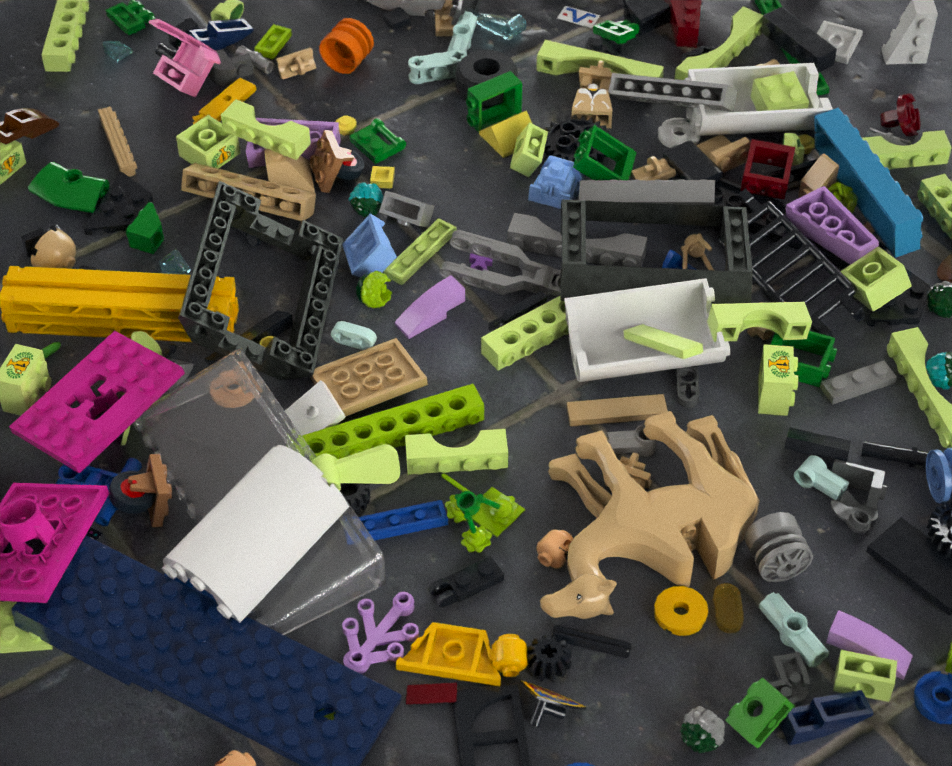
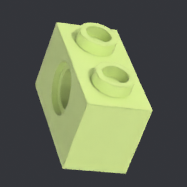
(529, 149)
(865, 673)

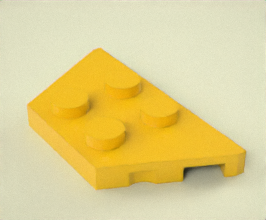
(452, 654)

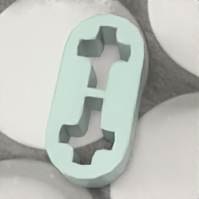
(353, 335)

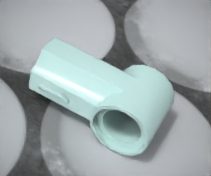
(815, 474)

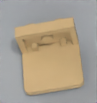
(724, 153)

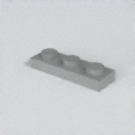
(858, 382)

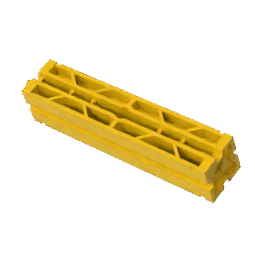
(103, 302)

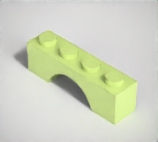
(287, 139)
(929, 150)
(786, 319)
(428, 456)

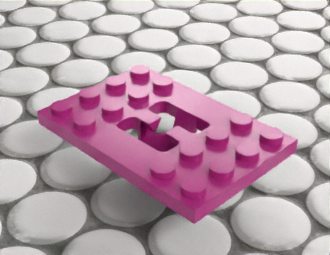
(71, 432)
(33, 513)

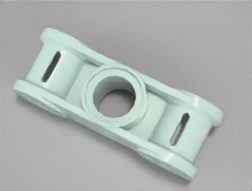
(435, 66)

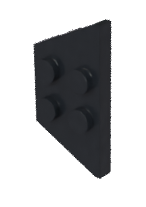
(119, 206)
(904, 308)

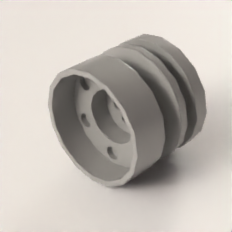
(778, 547)

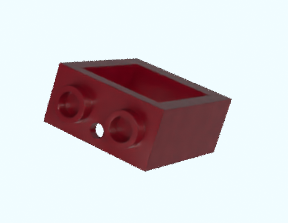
(768, 154)

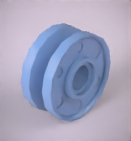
(939, 474)

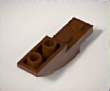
(26, 123)

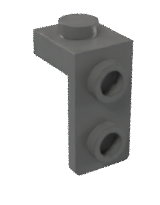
(468, 5)
(862, 479)

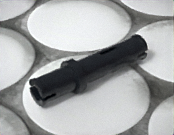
(896, 454)

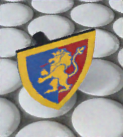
(543, 704)

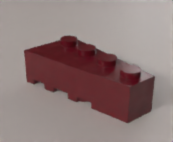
(685, 21)

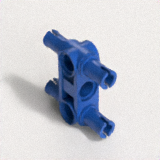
(96, 476)

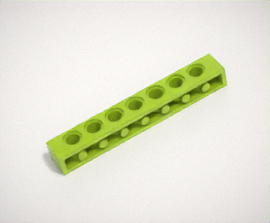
(425, 416)

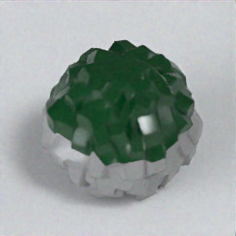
(940, 299)
(702, 730)

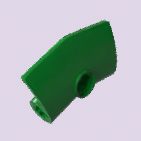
(68, 188)

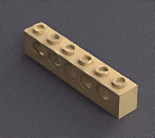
(274, 197)

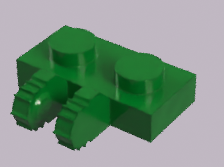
(617, 32)

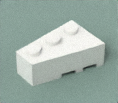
(913, 35)

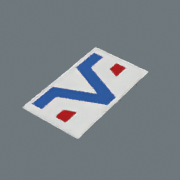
(578, 16)

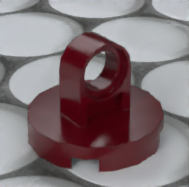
(903, 116)

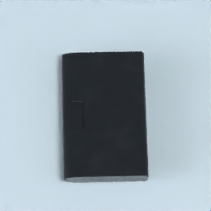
(692, 163)
(817, 444)

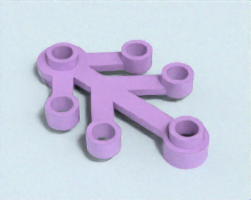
(378, 635)

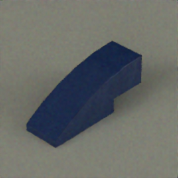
(222, 33)
(825, 716)

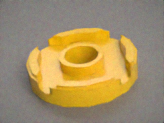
(685, 598)

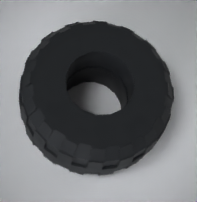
(480, 67)

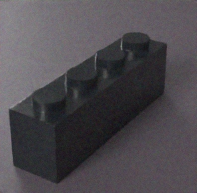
(798, 39)

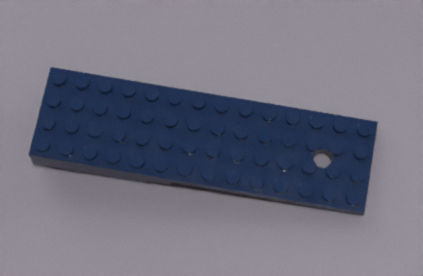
(237, 673)

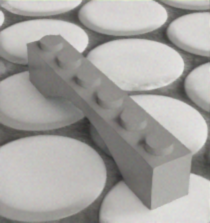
(534, 236)

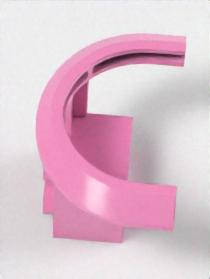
(190, 64)

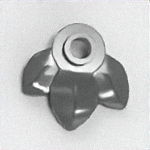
(856, 516)

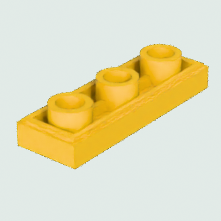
(237, 90)

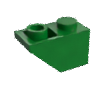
(146, 230)

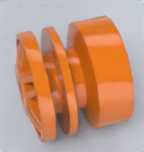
(346, 45)

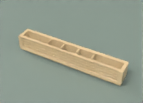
(117, 141)

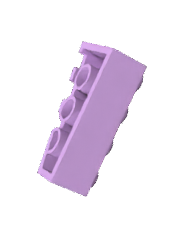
(255, 152)
(831, 225)

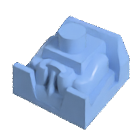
(556, 182)
(368, 248)

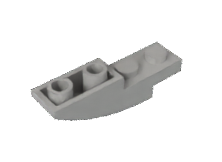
(411, 7)

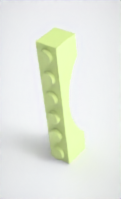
(744, 28)
(562, 58)
(909, 351)

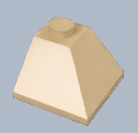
(288, 171)

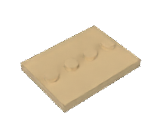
(371, 376)

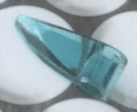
(502, 26)

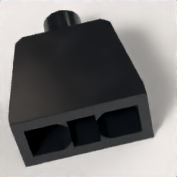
(647, 14)

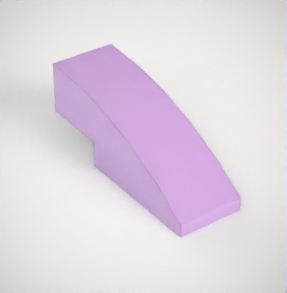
(431, 307)
(859, 637)

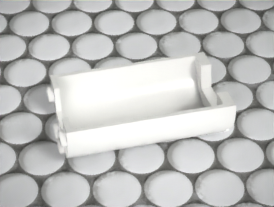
(745, 116)
(599, 320)
(257, 532)

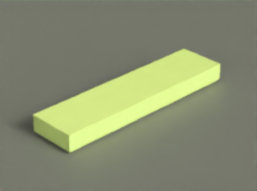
(420, 251)
(663, 341)

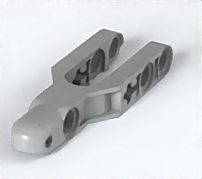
(534, 277)

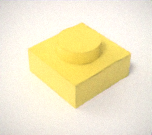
(382, 176)

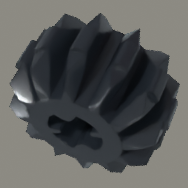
(548, 658)

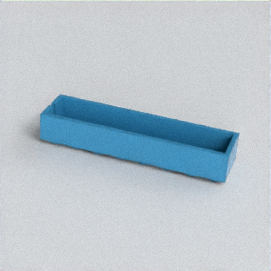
(877, 193)

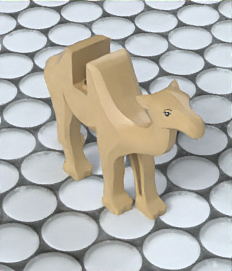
(656, 524)

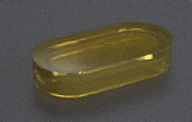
(728, 608)

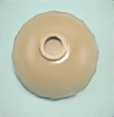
(54, 251)

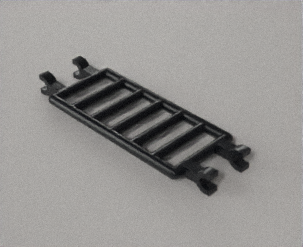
(808, 247)

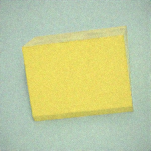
(503, 134)

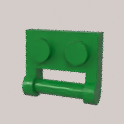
(375, 147)

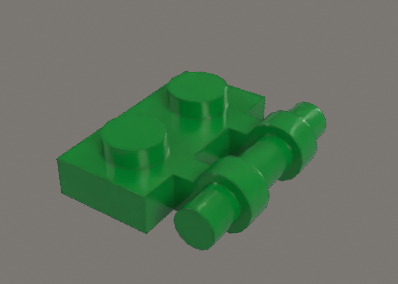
(130, 17)

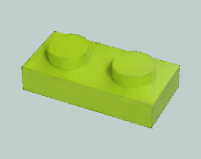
(273, 41)

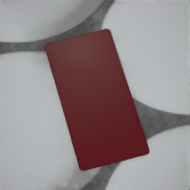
(431, 693)

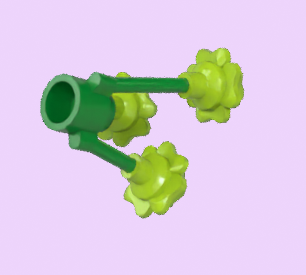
(466, 504)

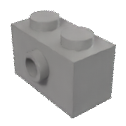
(406, 209)

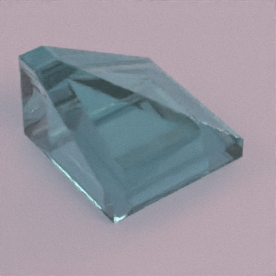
(116, 50)
(174, 264)

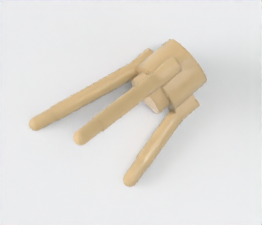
(695, 247)

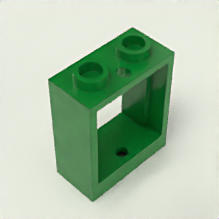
(512, 101)
(609, 146)
(816, 344)

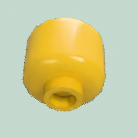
(509, 655)

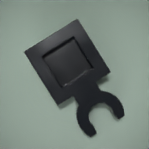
(603, 46)
(30, 239)

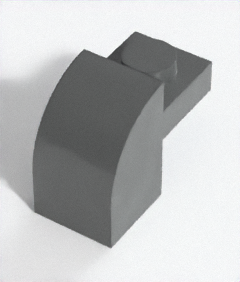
(230, 69)

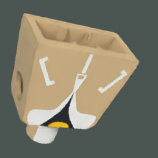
(593, 103)

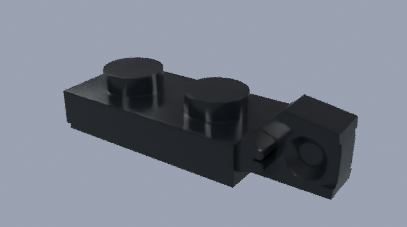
(518, 310)

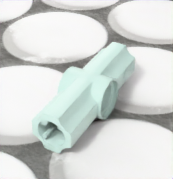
(463, 32)
(801, 638)

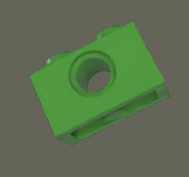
(774, 710)

